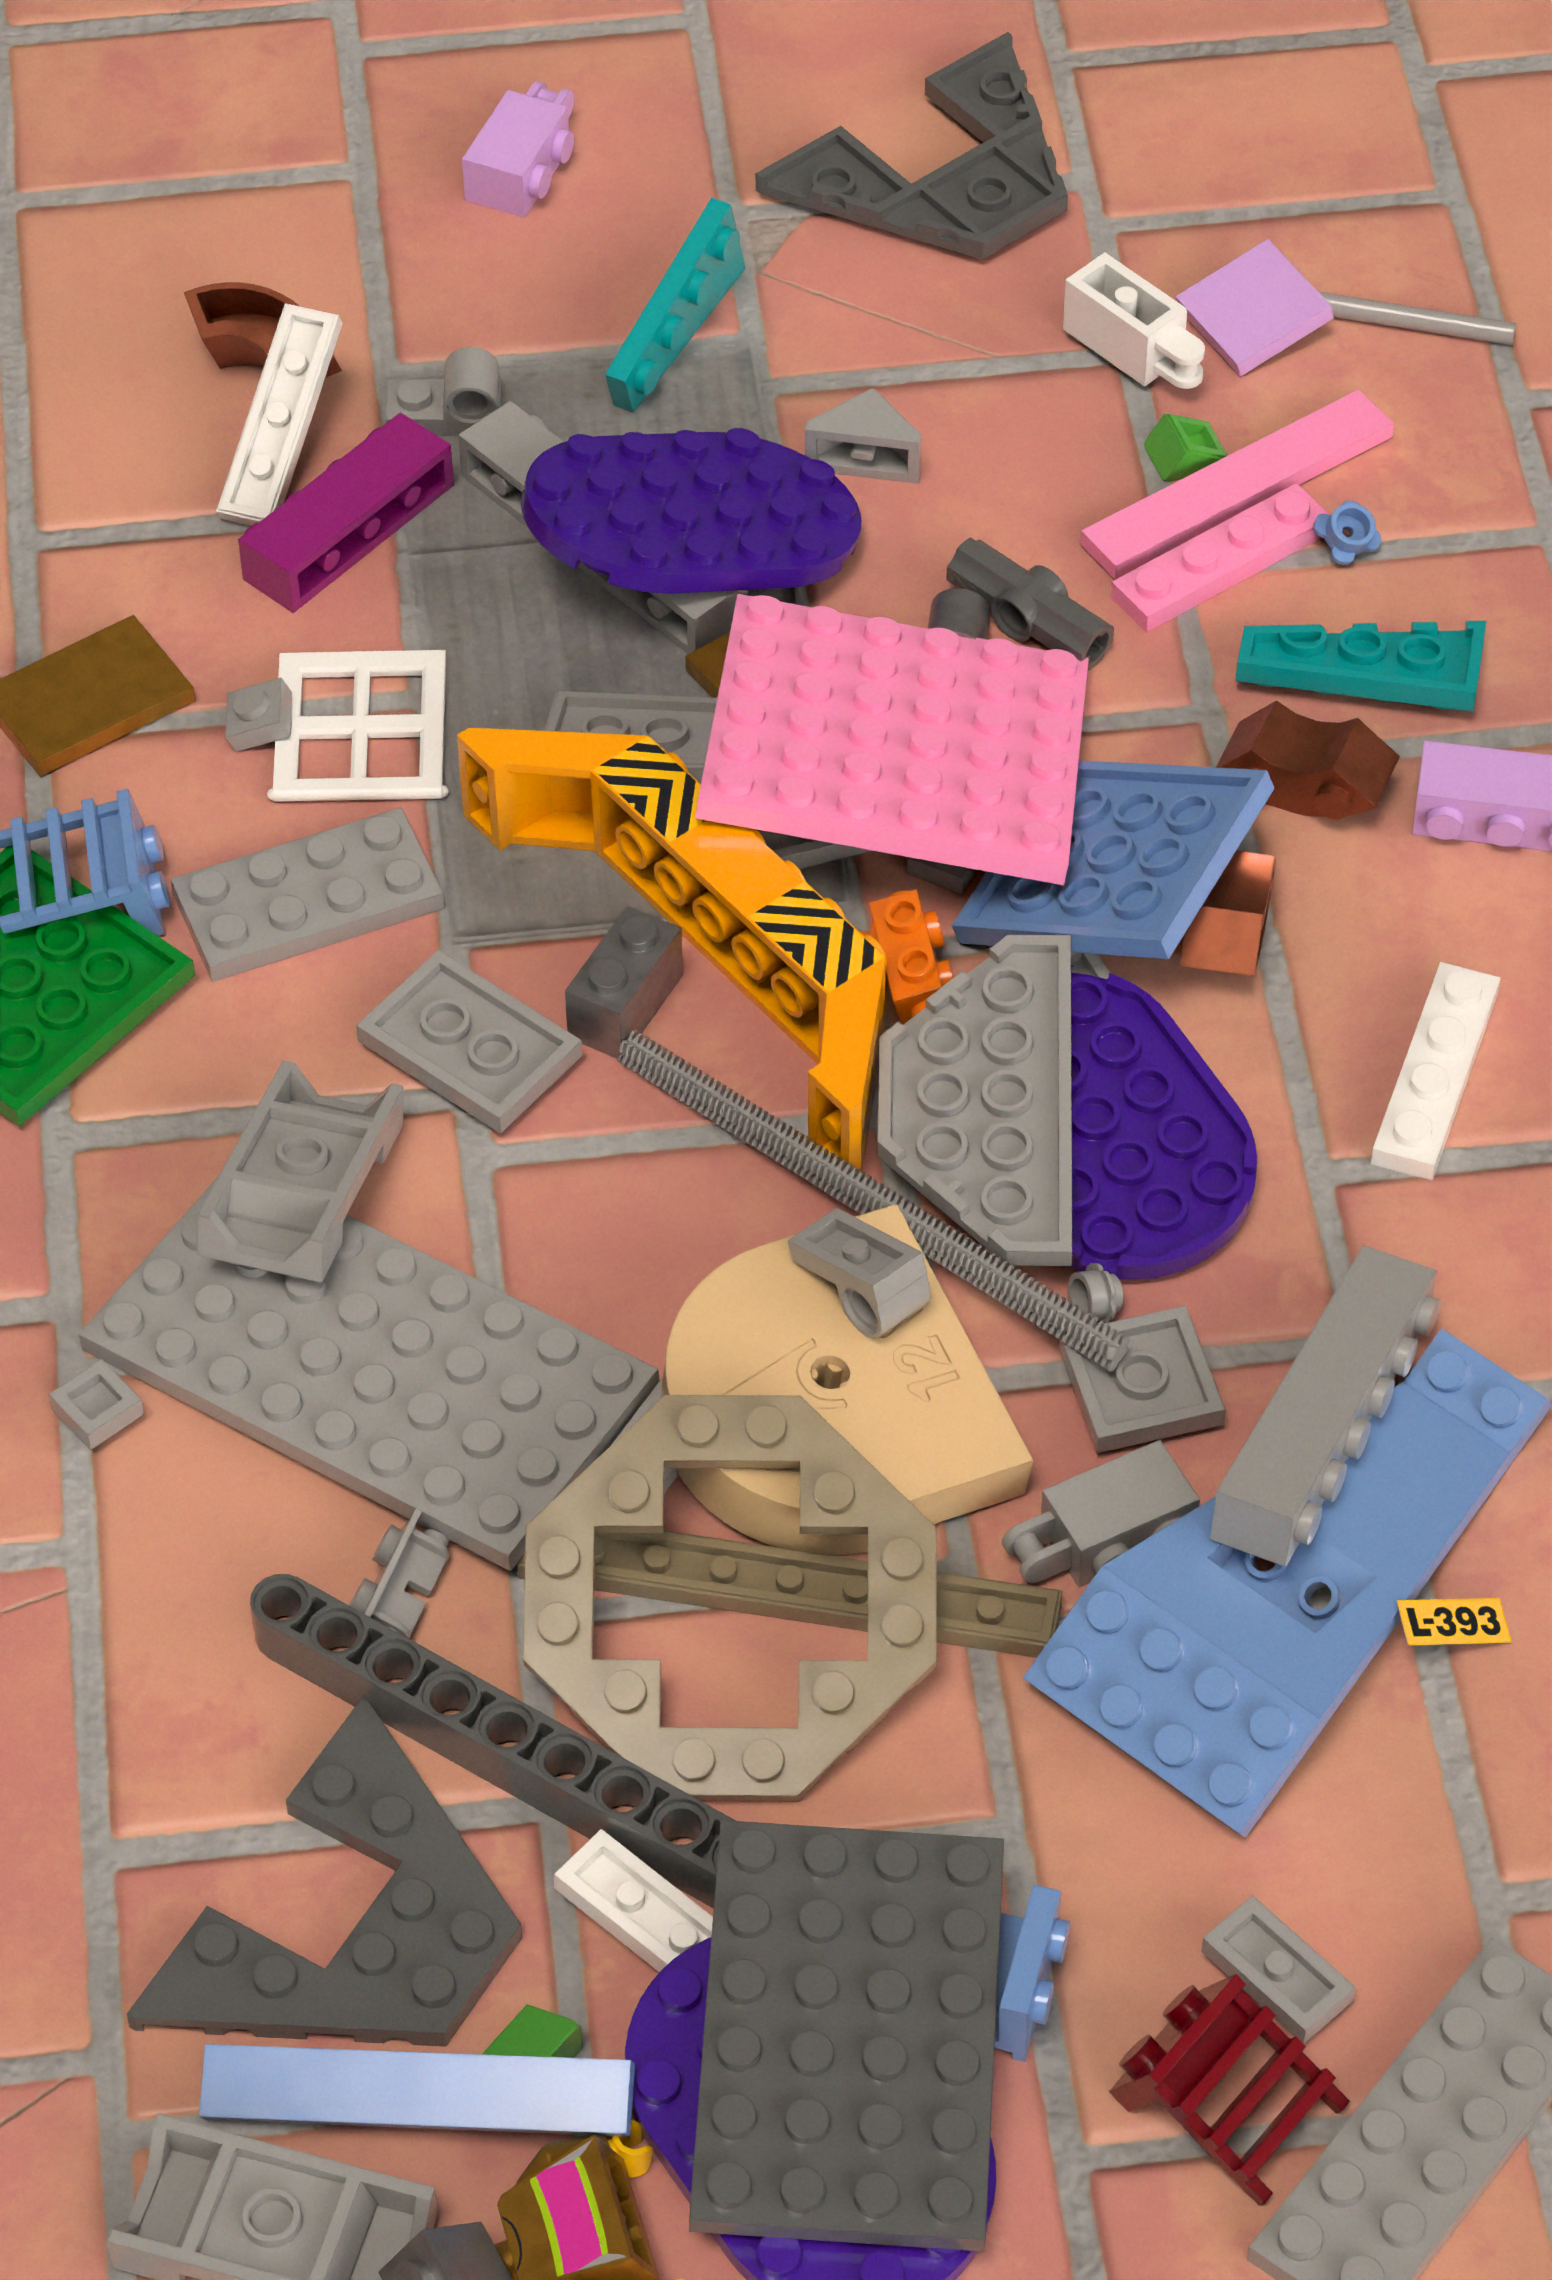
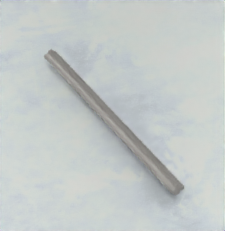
(864, 1197)

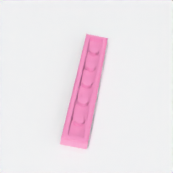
(1236, 483)

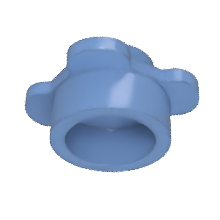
(1354, 519)

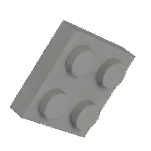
(1156, 1388)

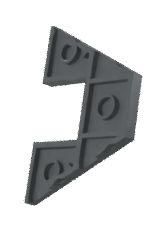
(963, 206)
(412, 1957)

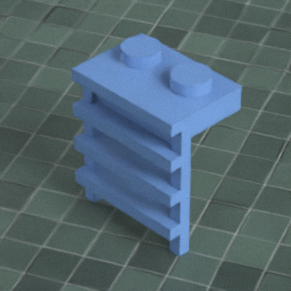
(119, 862)
(1024, 1967)

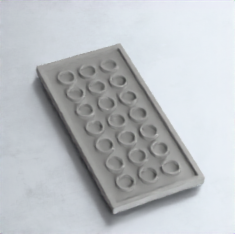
(381, 1376)

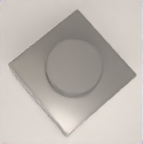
(258, 714)
(96, 1404)

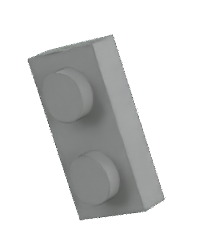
(1278, 1969)

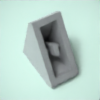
(866, 440)

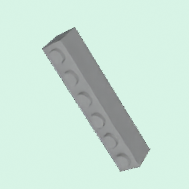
(497, 460)
(1325, 1407)

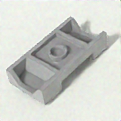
(295, 1177)
(261, 2212)

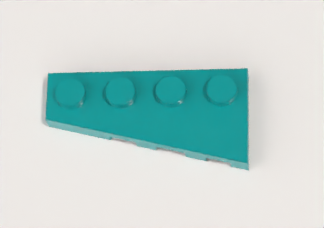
(679, 306)
(1362, 662)

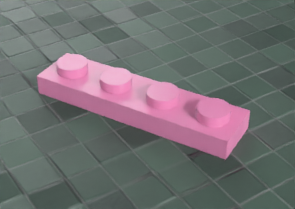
(1218, 558)

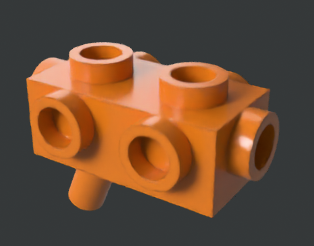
(909, 945)

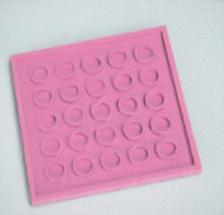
(896, 739)

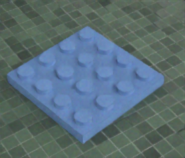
(1139, 860)

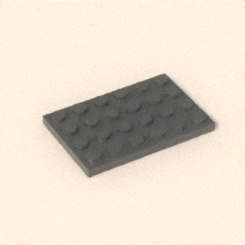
(849, 2037)

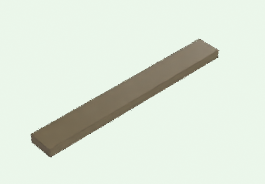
(813, 1588)

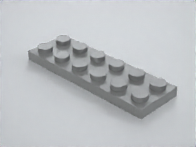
(1424, 2134)

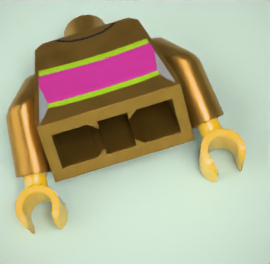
(578, 2212)

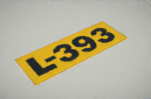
(1453, 1621)

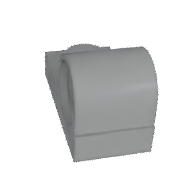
(449, 404)
(874, 1273)

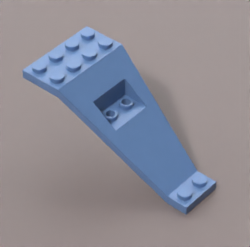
(1228, 1667)

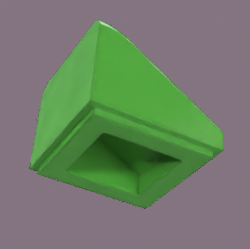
(1182, 446)
(538, 2034)

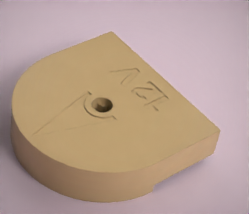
(903, 1400)

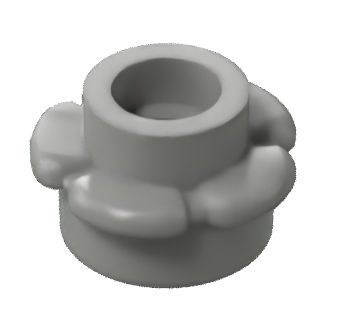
(1096, 1292)

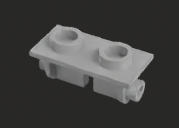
(406, 1560)

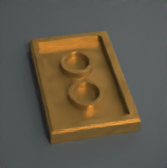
(90, 695)

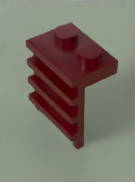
(1197, 2049)

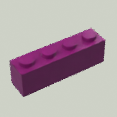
(346, 512)

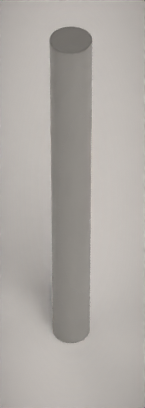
(1421, 319)

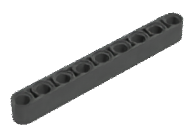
(486, 1720)

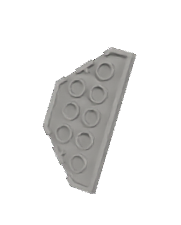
(983, 1100)

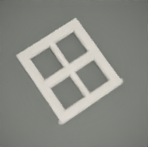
(361, 726)

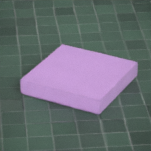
(1254, 307)

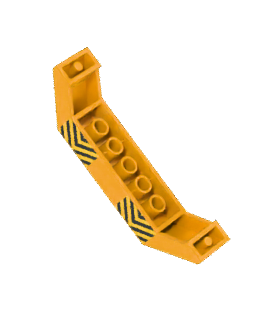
(713, 881)

